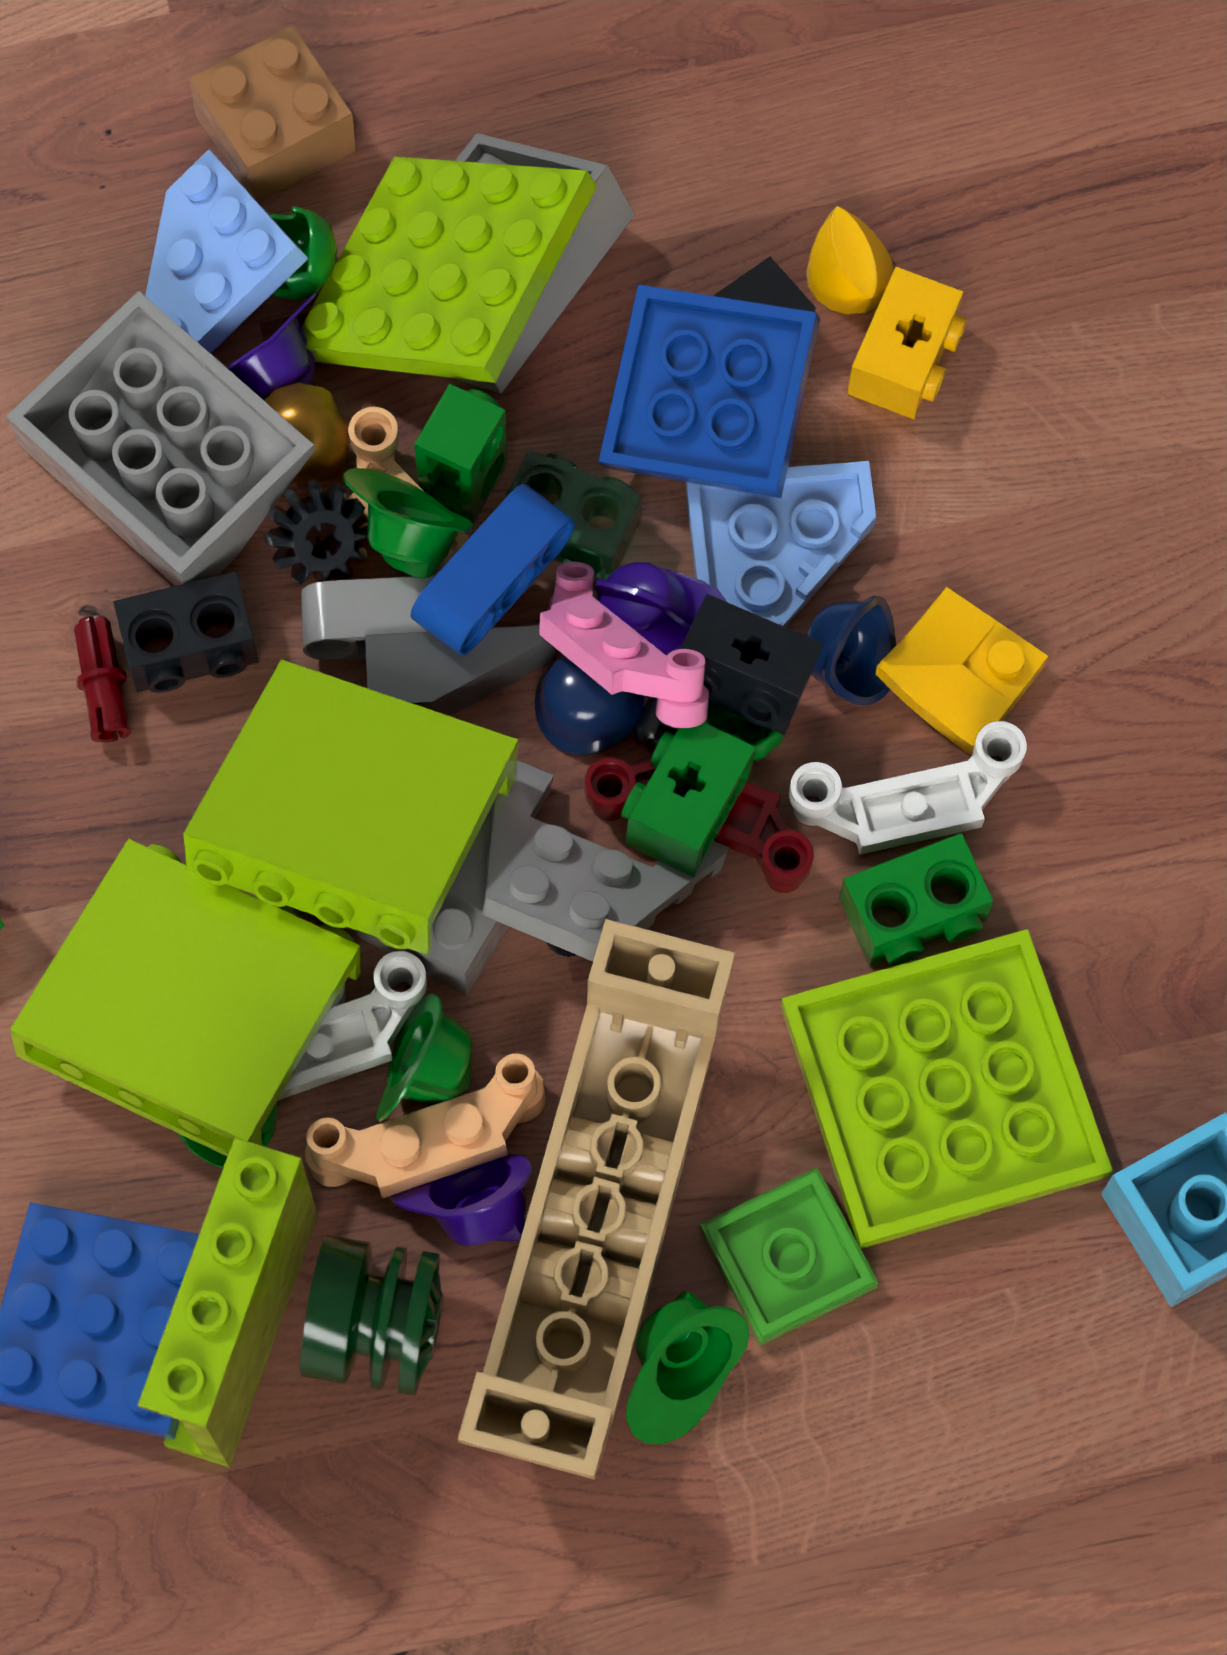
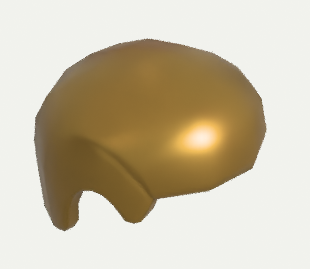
(318, 419)

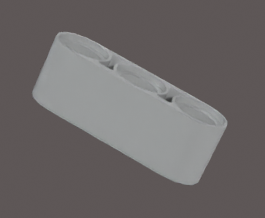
(344, 611)

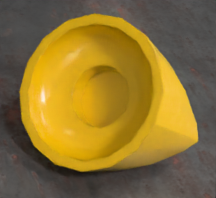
(848, 265)

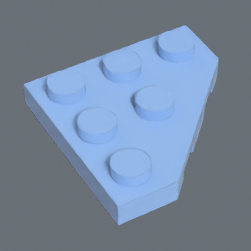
(216, 253)
(780, 551)

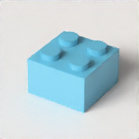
(1177, 1210)

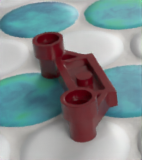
(750, 828)

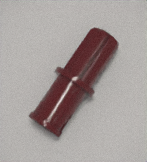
(101, 679)

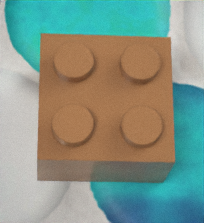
(273, 114)

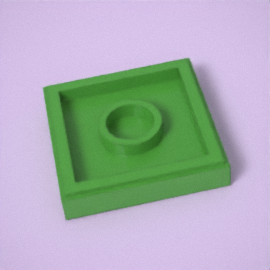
(788, 1256)

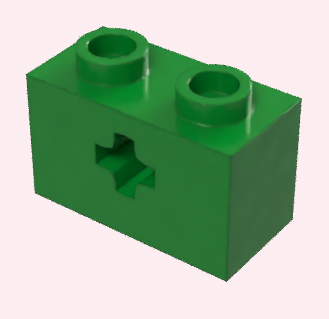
(684, 828)

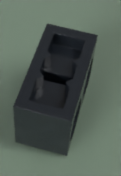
(183, 616)

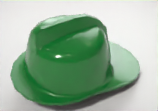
(405, 522)
(428, 1059)
(684, 1362)

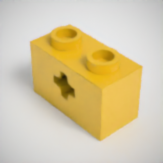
(913, 313)

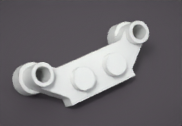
(913, 804)
(361, 1030)

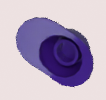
(278, 360)
(655, 601)
(475, 1203)

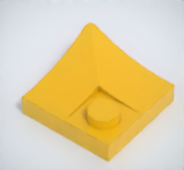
(960, 669)

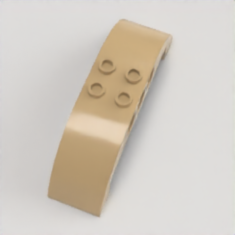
(601, 1202)

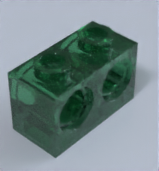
(583, 498)

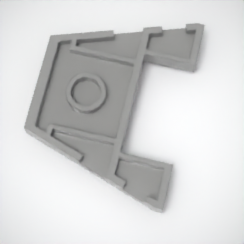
(566, 885)

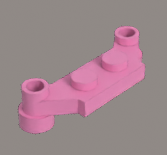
(618, 654)

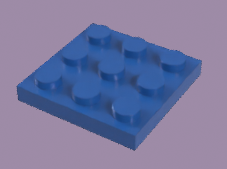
(709, 390)
(89, 1316)

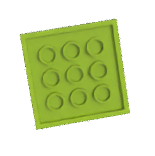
(446, 267)
(944, 1088)

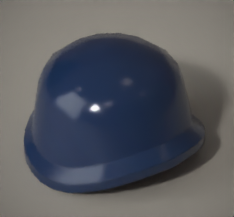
(854, 642)
(580, 713)

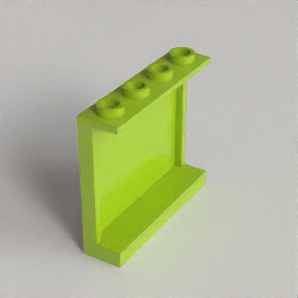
(349, 805)
(184, 998)
(232, 1301)

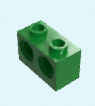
(462, 451)
(907, 886)

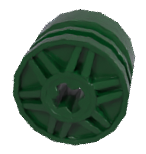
(370, 1315)

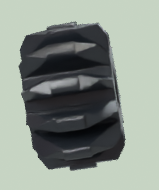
(296, 548)

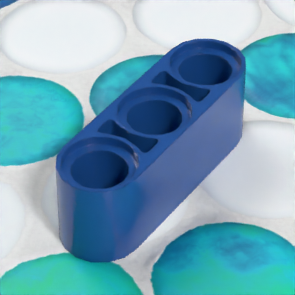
(492, 569)

